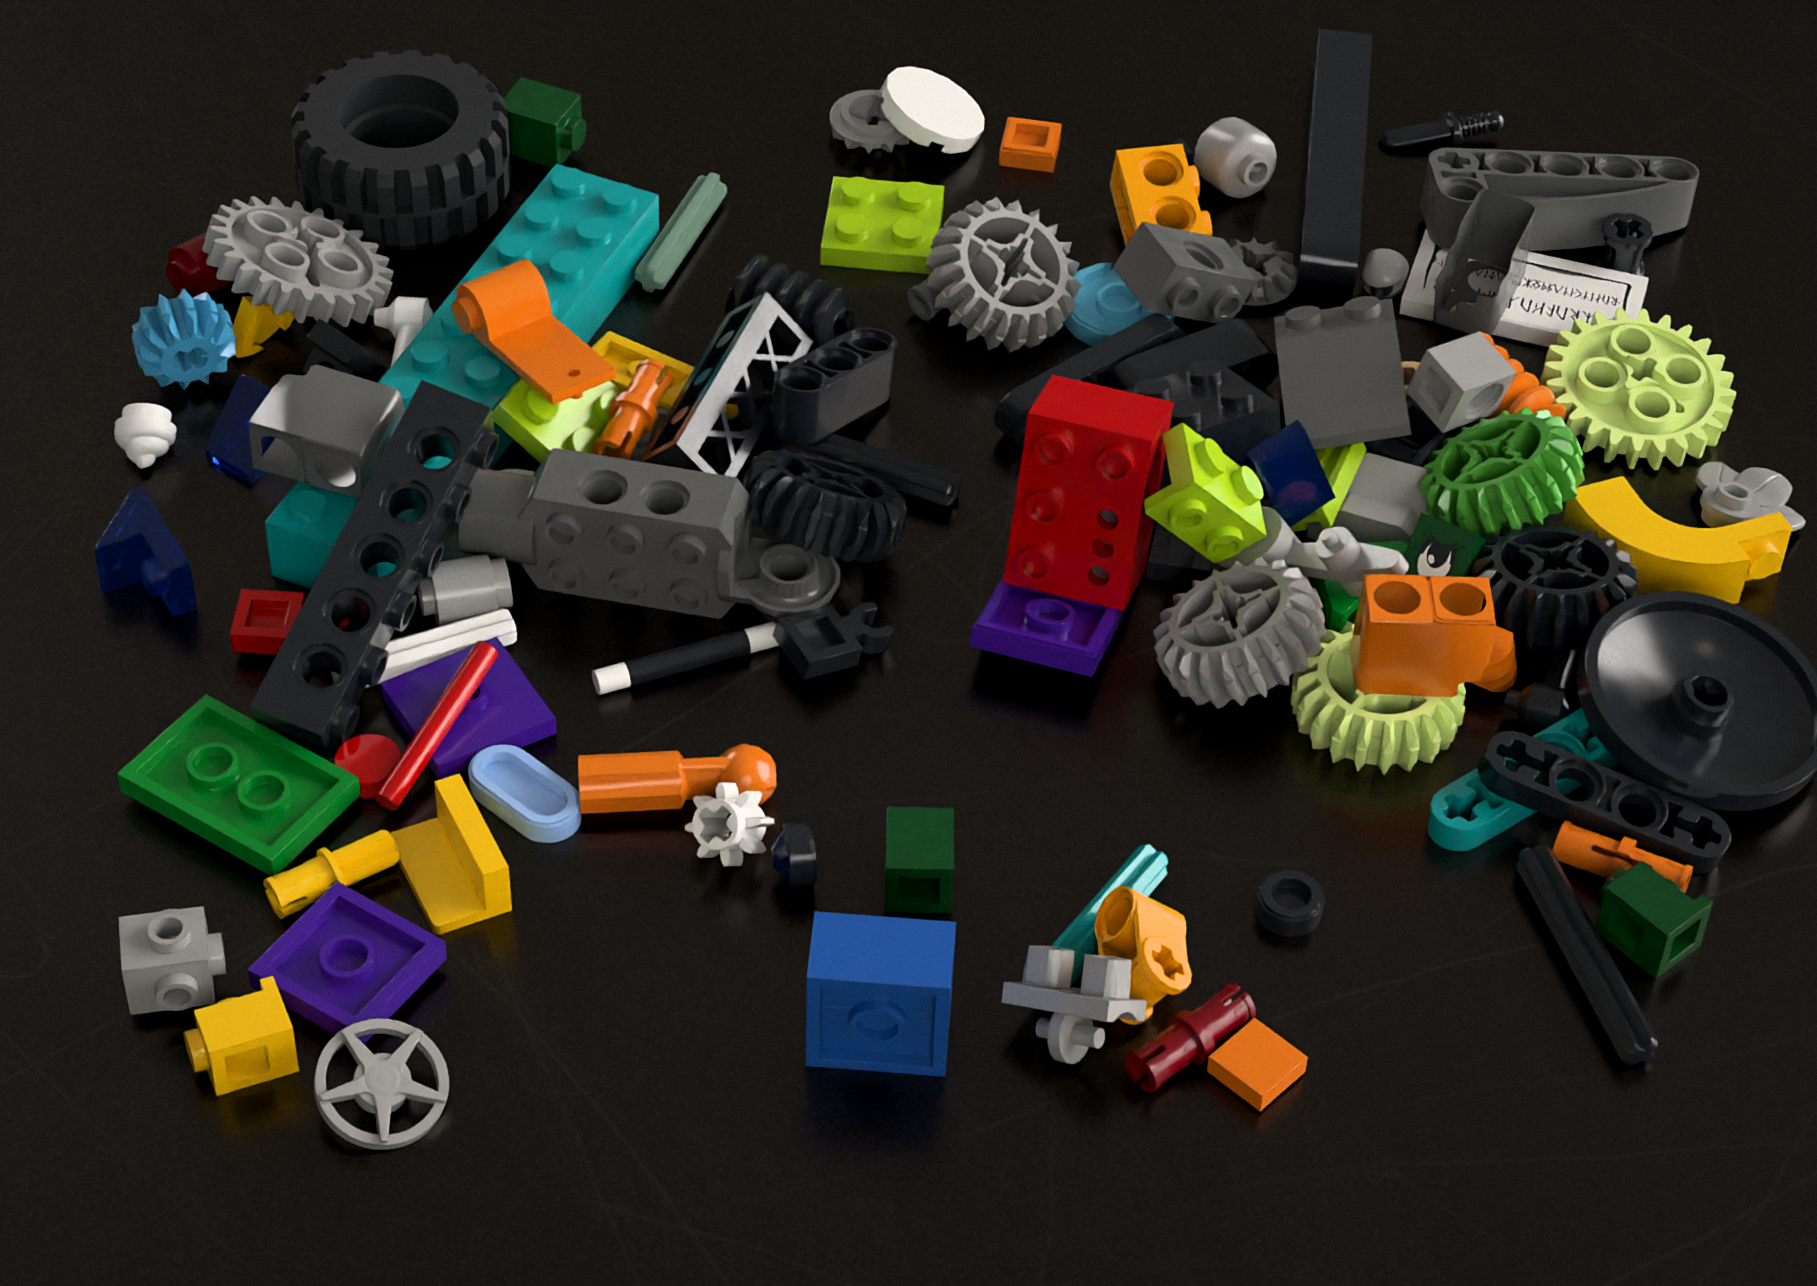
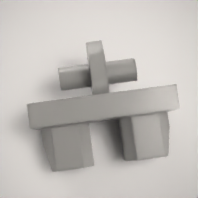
(1101, 997)

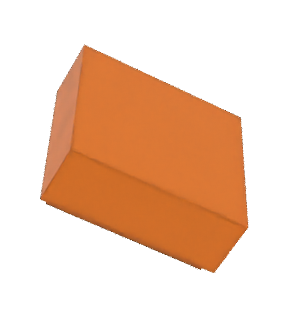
(1030, 144)
(1257, 1064)

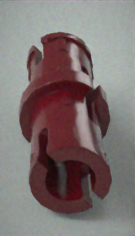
(1190, 1037)

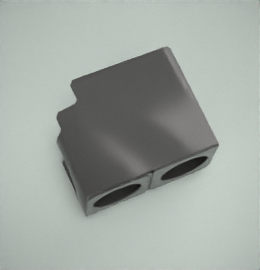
(1496, 234)
(340, 425)

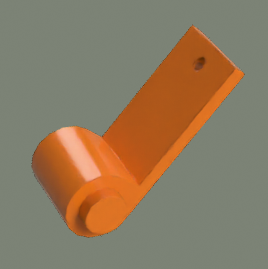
(515, 321)

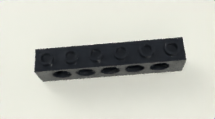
(431, 426)

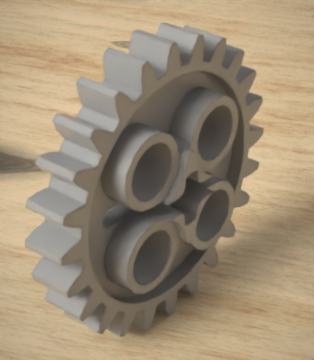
(297, 261)

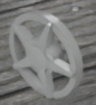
(381, 1083)

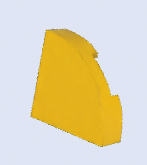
(256, 325)

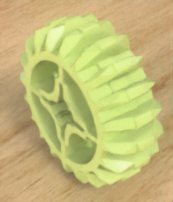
(1369, 726)

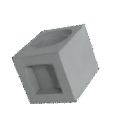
(1461, 381)

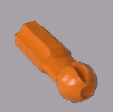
(667, 779)

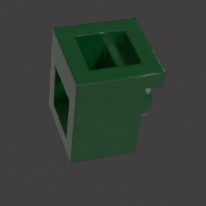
(1651, 918)

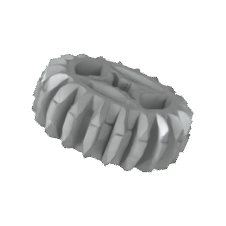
(969, 270)
(1240, 632)

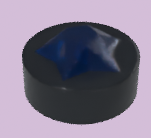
(795, 854)

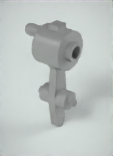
(1332, 557)

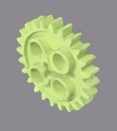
(1639, 388)

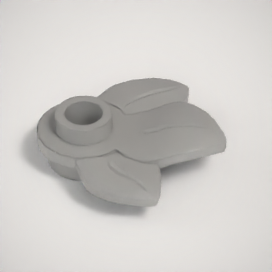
(1742, 496)

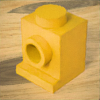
(243, 1040)

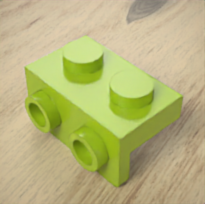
(1210, 498)

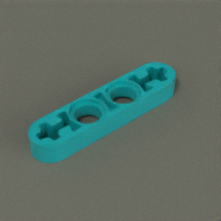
(1494, 813)

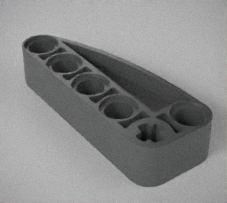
(1567, 188)

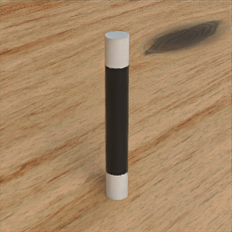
(684, 658)

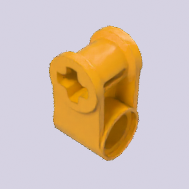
(1151, 937)

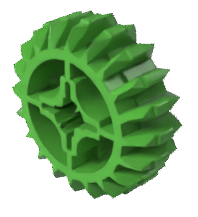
(1504, 472)

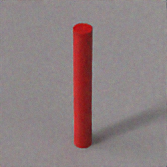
(436, 726)

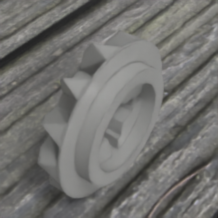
(851, 121)

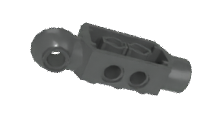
(641, 537)

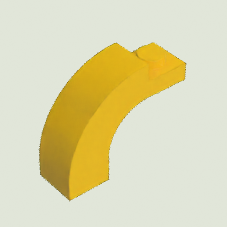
(1676, 555)

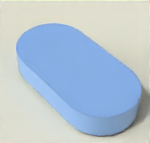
(525, 793)

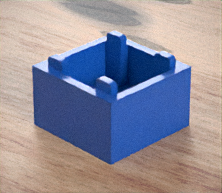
(879, 993)

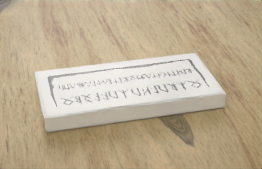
(1544, 303)

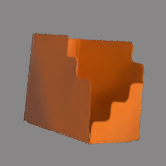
(1421, 634)

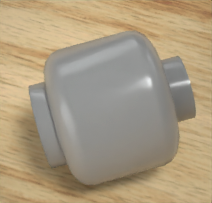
(1235, 157)

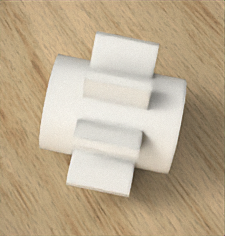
(712, 825)

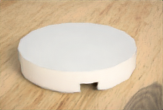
(931, 109)

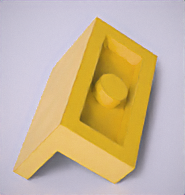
(454, 862)

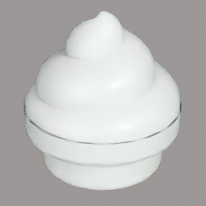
(145, 432)

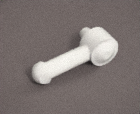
(403, 320)

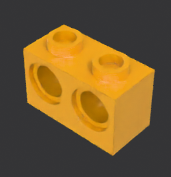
(1157, 189)

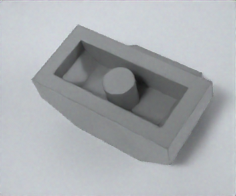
(1380, 502)

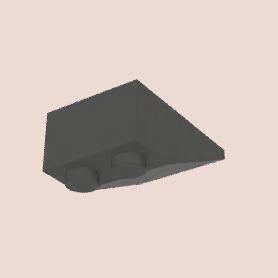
(1342, 372)

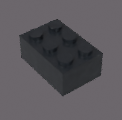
(1216, 407)

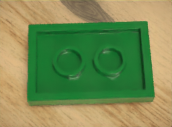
(239, 785)

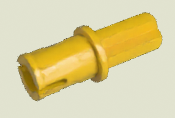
(306, 883)

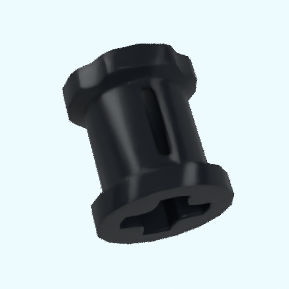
(1621, 246)

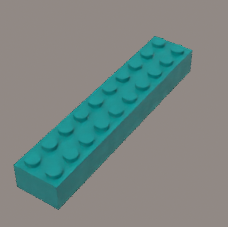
(585, 244)

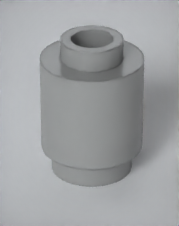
(465, 588)

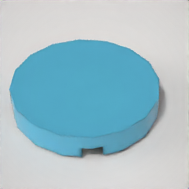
(1103, 305)

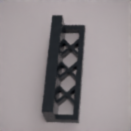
(723, 379)

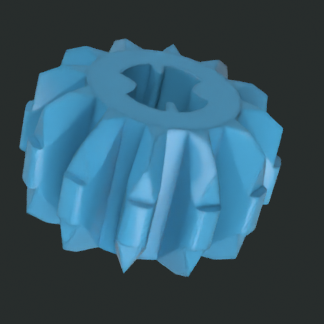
(183, 339)

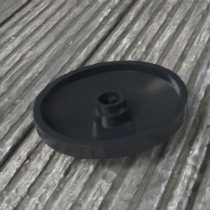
(1701, 700)

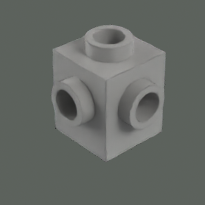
(169, 960)

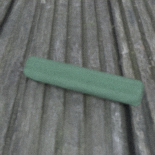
(680, 232)

